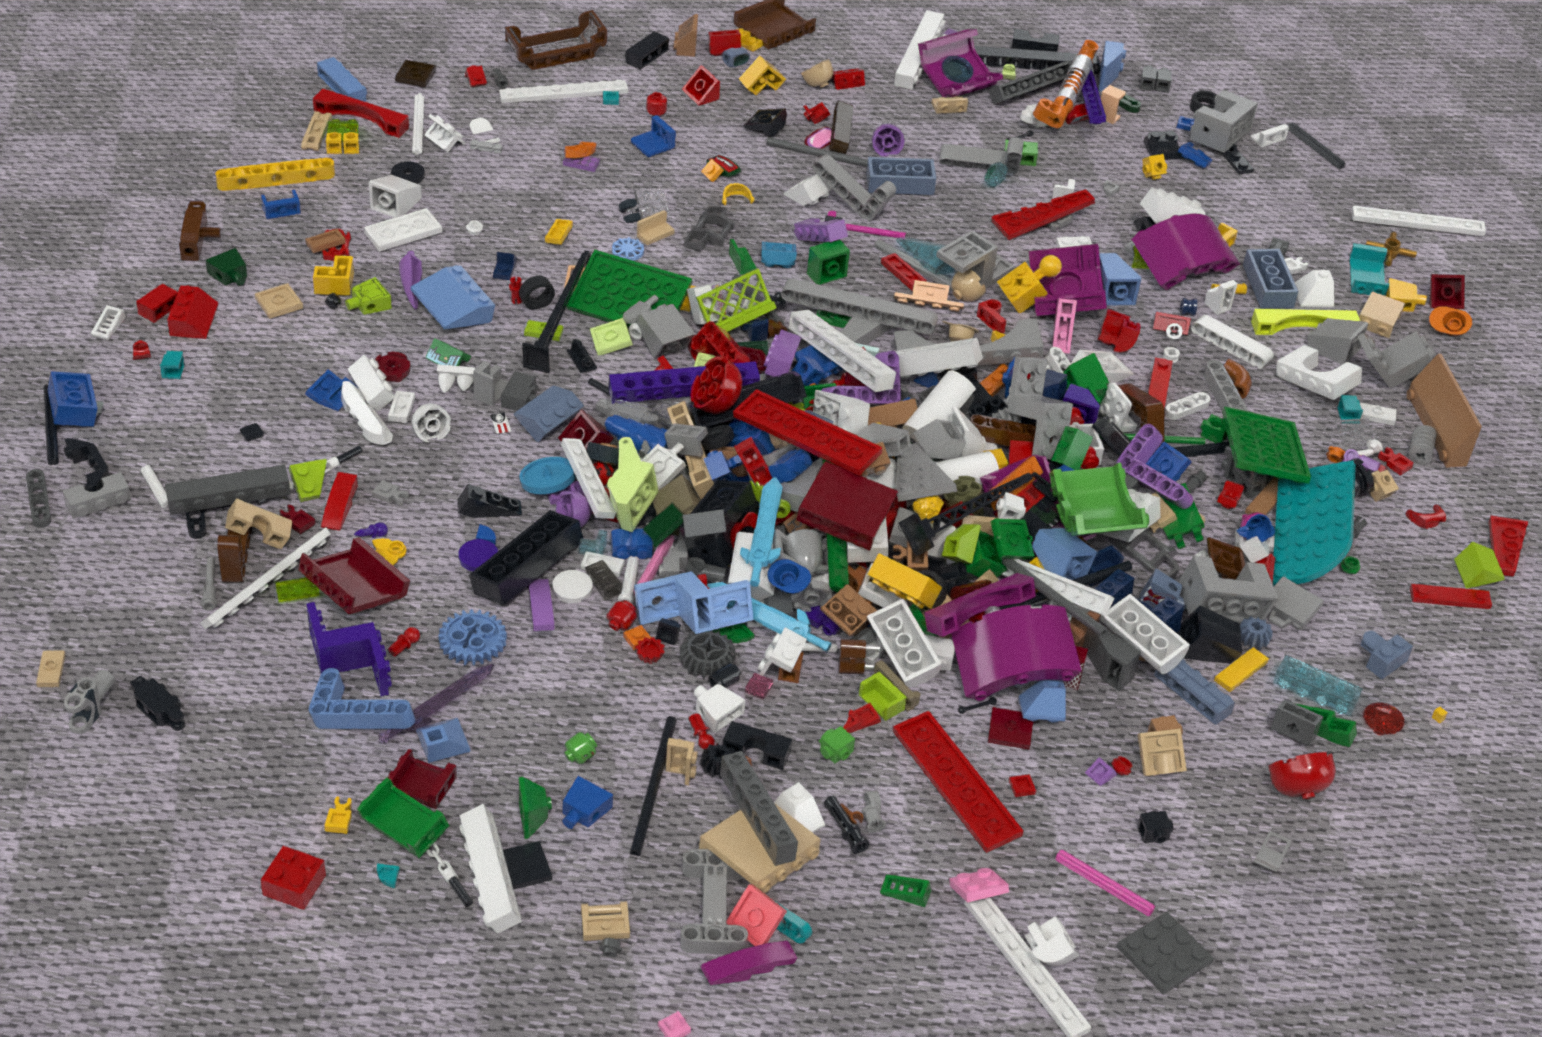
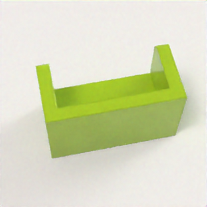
(882, 695)

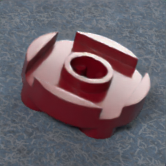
(397, 359)

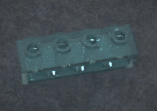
(1317, 685)

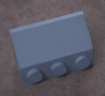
(548, 412)

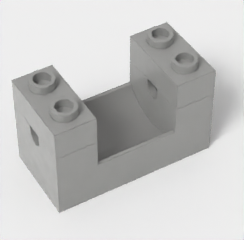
(1224, 123)
(1236, 599)

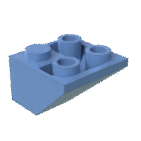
(1044, 701)
(443, 740)

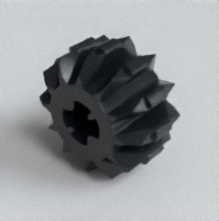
(712, 758)

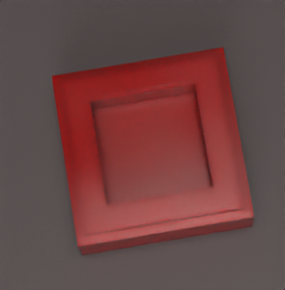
(1022, 785)

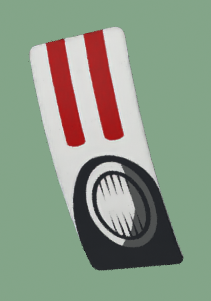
(500, 422)

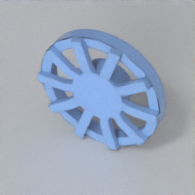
(628, 249)

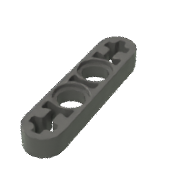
(35, 499)

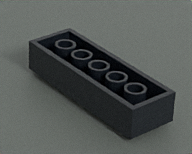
(526, 557)

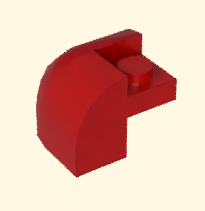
(1118, 330)

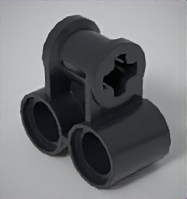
(954, 575)

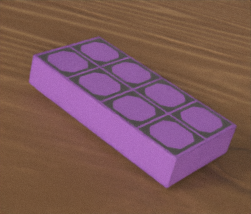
(585, 163)

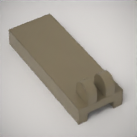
(912, 697)

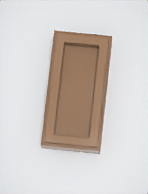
(325, 240)

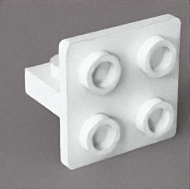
(443, 134)

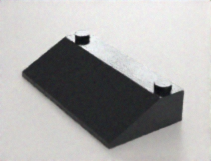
(785, 387)

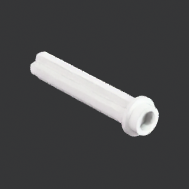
(629, 580)

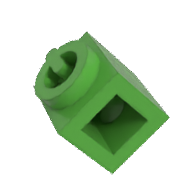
(837, 744)

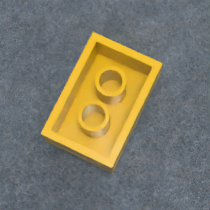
(904, 582)

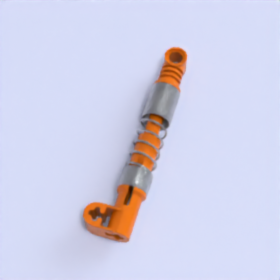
(1056, 112)

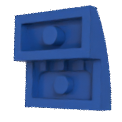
(327, 390)

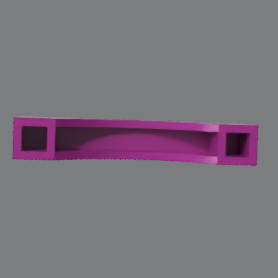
(951, 615)

